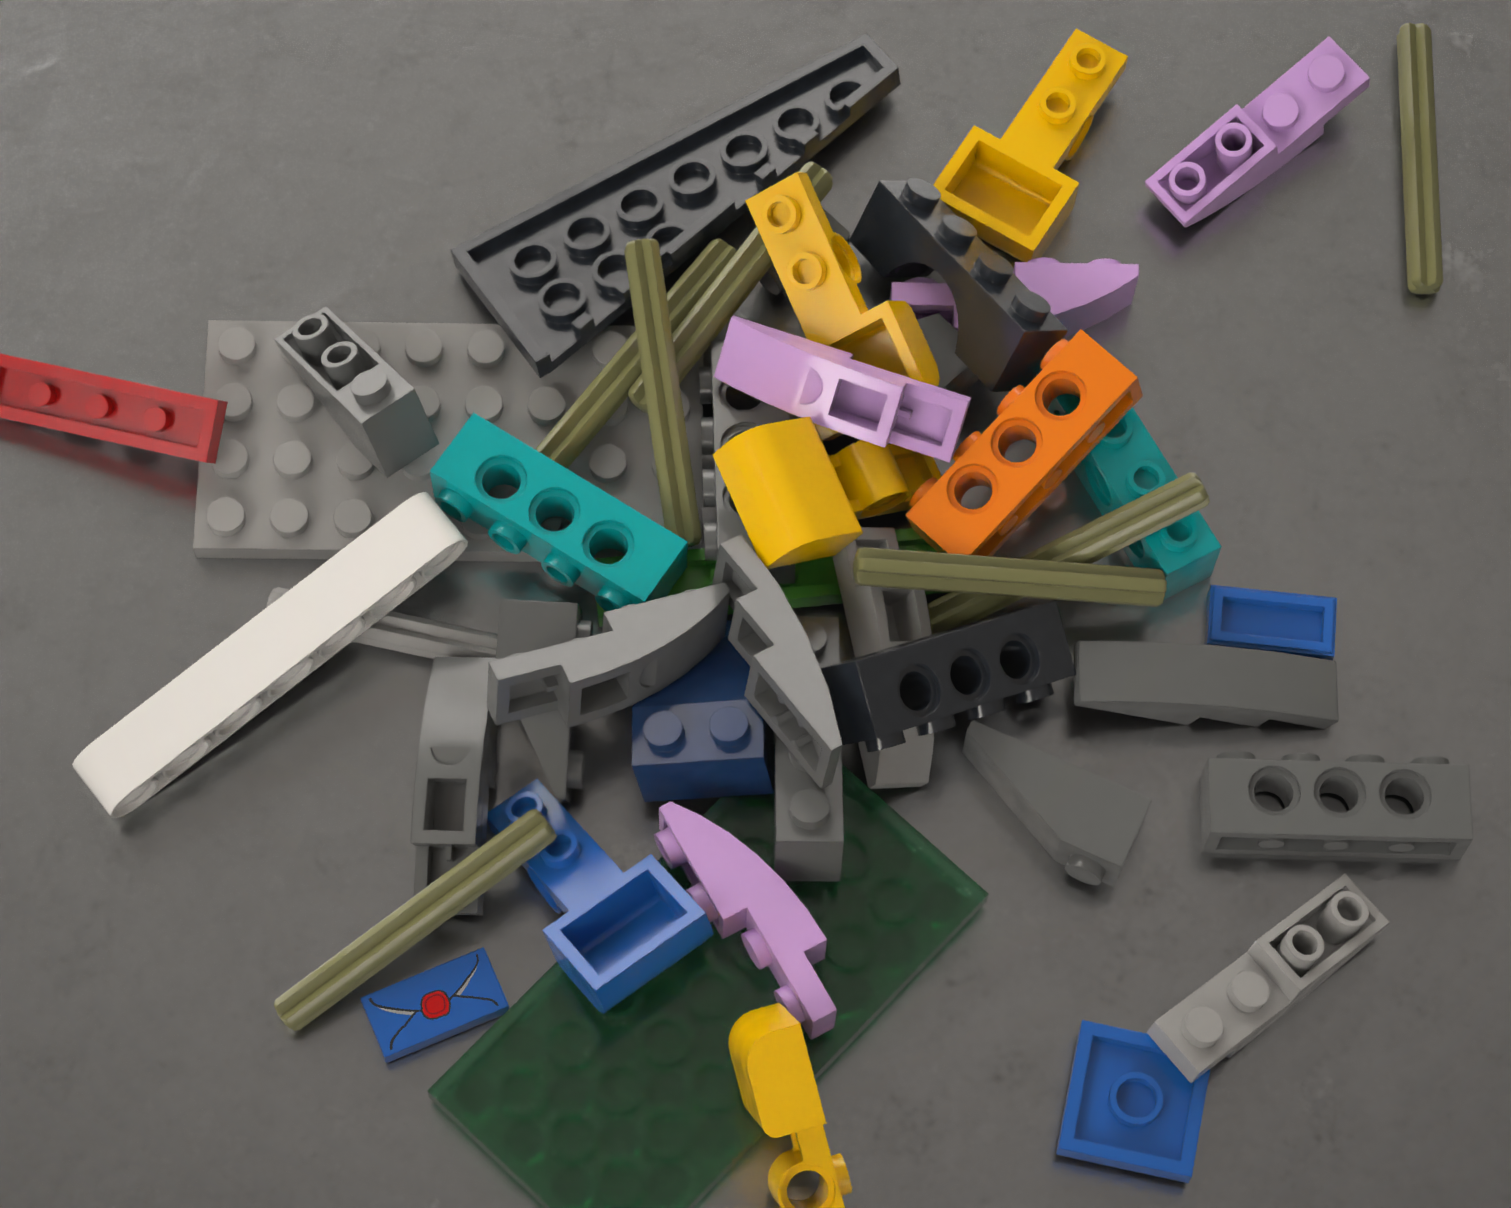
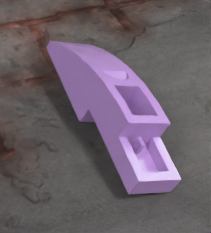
(1259, 138)
(1075, 291)
(840, 391)
(746, 892)

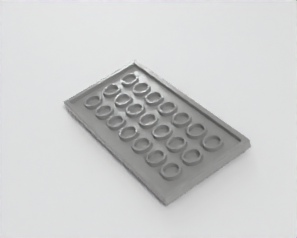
(301, 488)

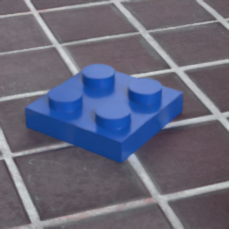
(1130, 1105)

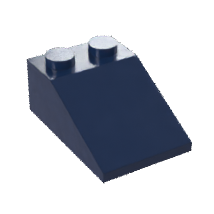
(703, 734)

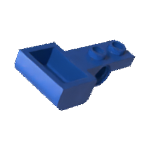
(615, 923)

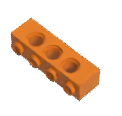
(1062, 442)

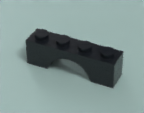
(1000, 321)

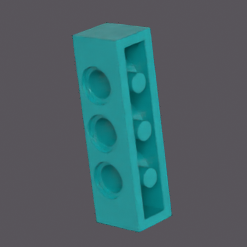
(490, 457)
(1127, 467)

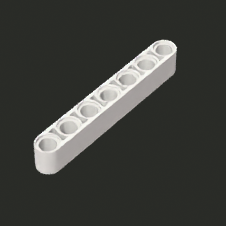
(269, 655)

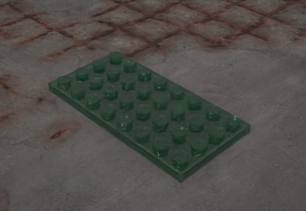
(647, 1095)

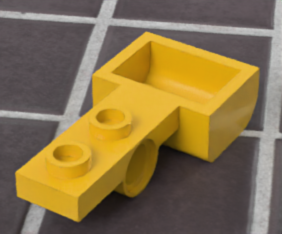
(1013, 183)
(823, 290)
(807, 502)
(785, 1100)

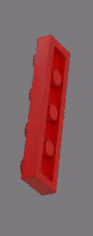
(111, 408)

